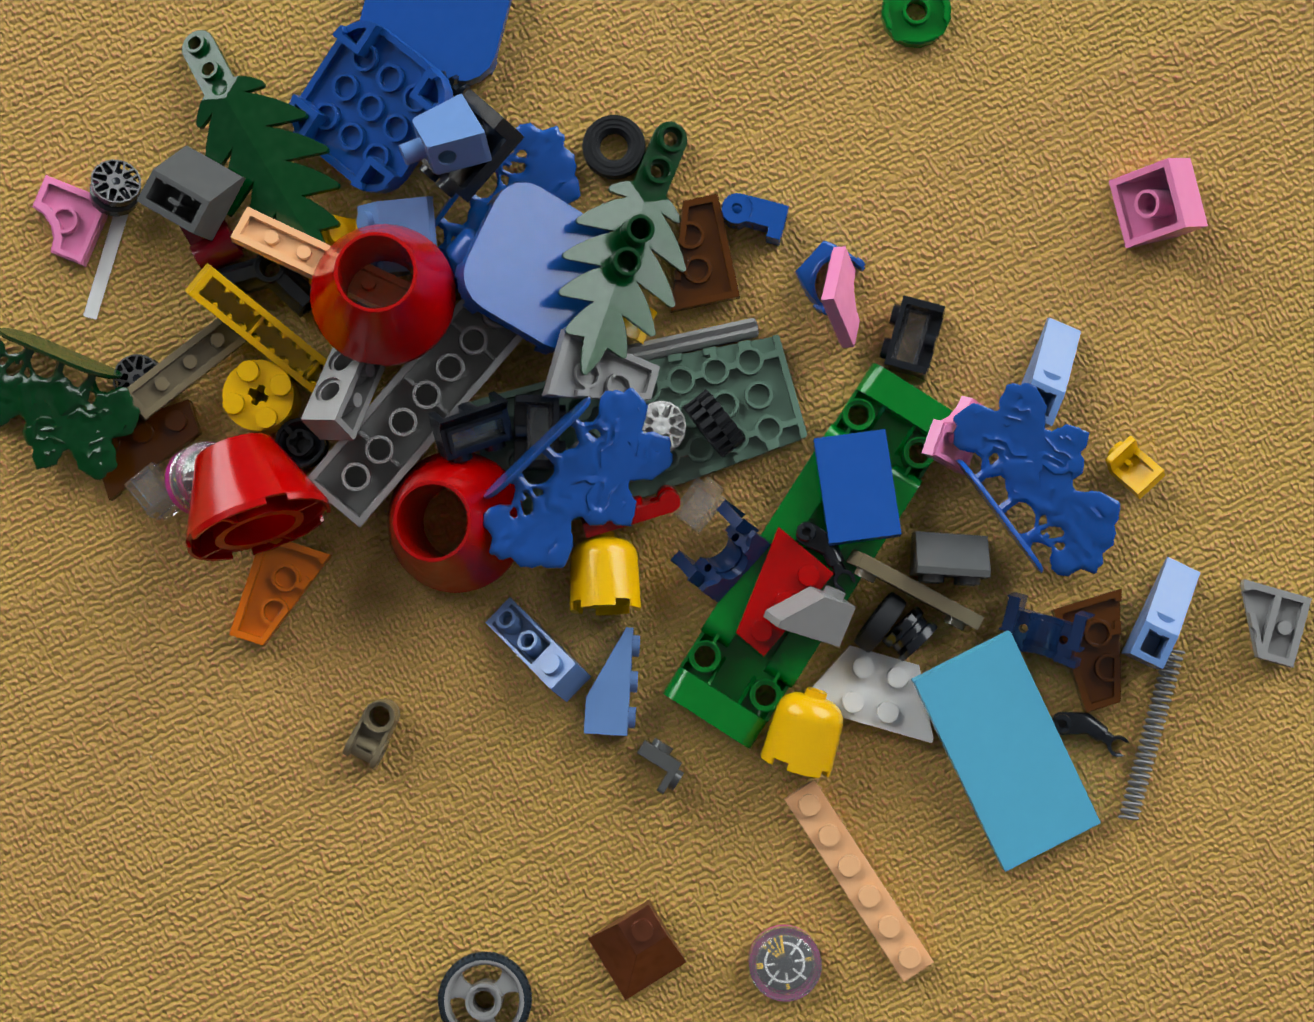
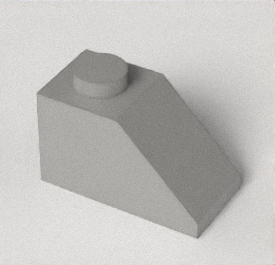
(814, 614)

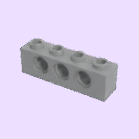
(341, 396)

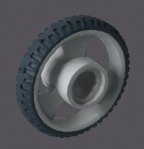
(511, 980)

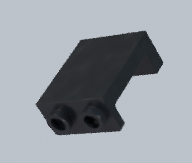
(501, 139)

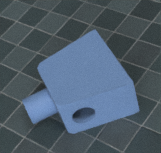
(447, 138)

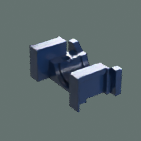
(720, 573)
(1045, 631)

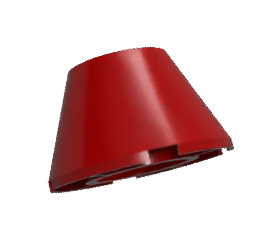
(389, 333)
(248, 496)
(470, 564)

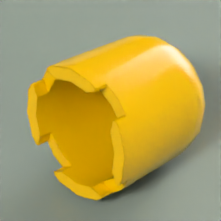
(604, 576)
(804, 733)

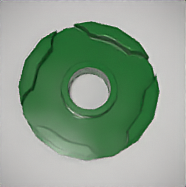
(915, 32)

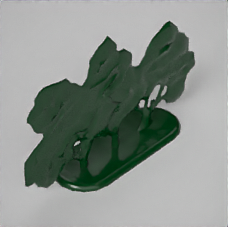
(59, 413)

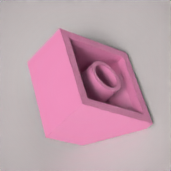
(1158, 202)

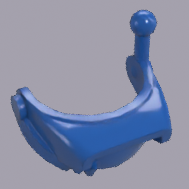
(808, 271)

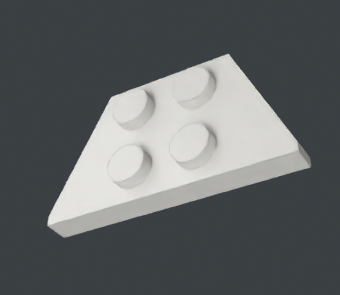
(877, 692)

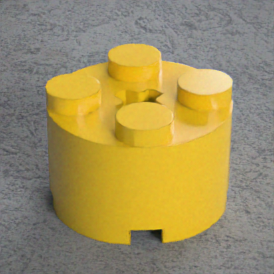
(261, 377)

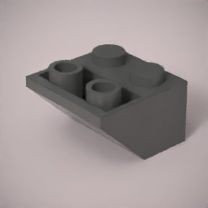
(192, 191)
(949, 556)

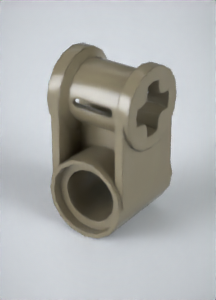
(369, 738)

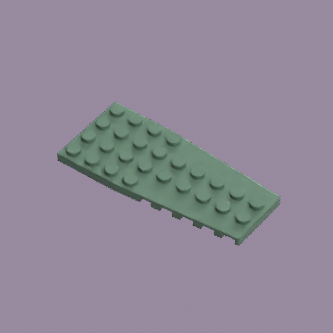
(744, 377)

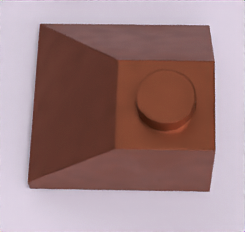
(637, 949)

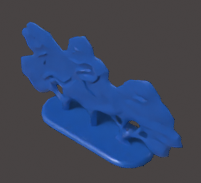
(547, 166)
(1039, 472)
(585, 481)

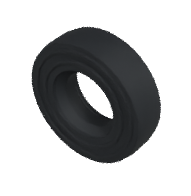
(613, 168)
(880, 622)

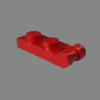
(662, 503)

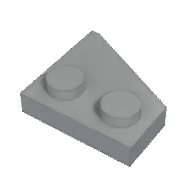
(1274, 621)

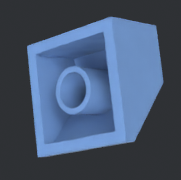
(409, 212)

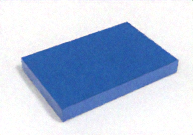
(857, 487)

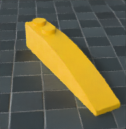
(257, 326)

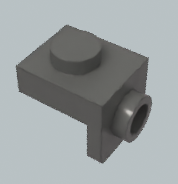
(659, 754)

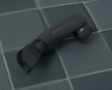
(817, 540)
(1084, 723)

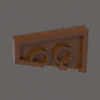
(707, 257)
(153, 442)
(1100, 665)

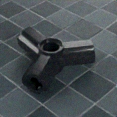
(287, 284)

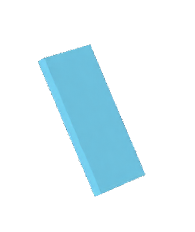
(1006, 750)

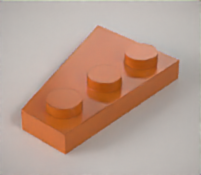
(274, 588)

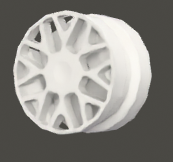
(667, 421)

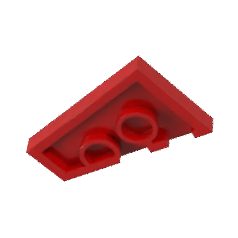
(783, 574)

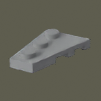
(609, 374)

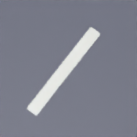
(105, 266)

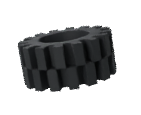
(714, 423)

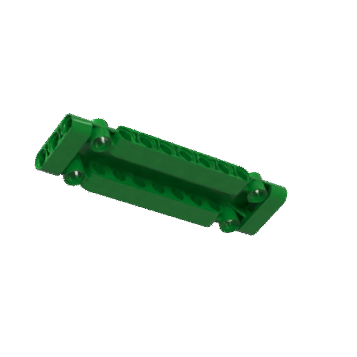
(727, 688)

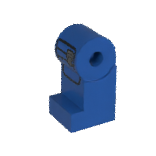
(757, 214)

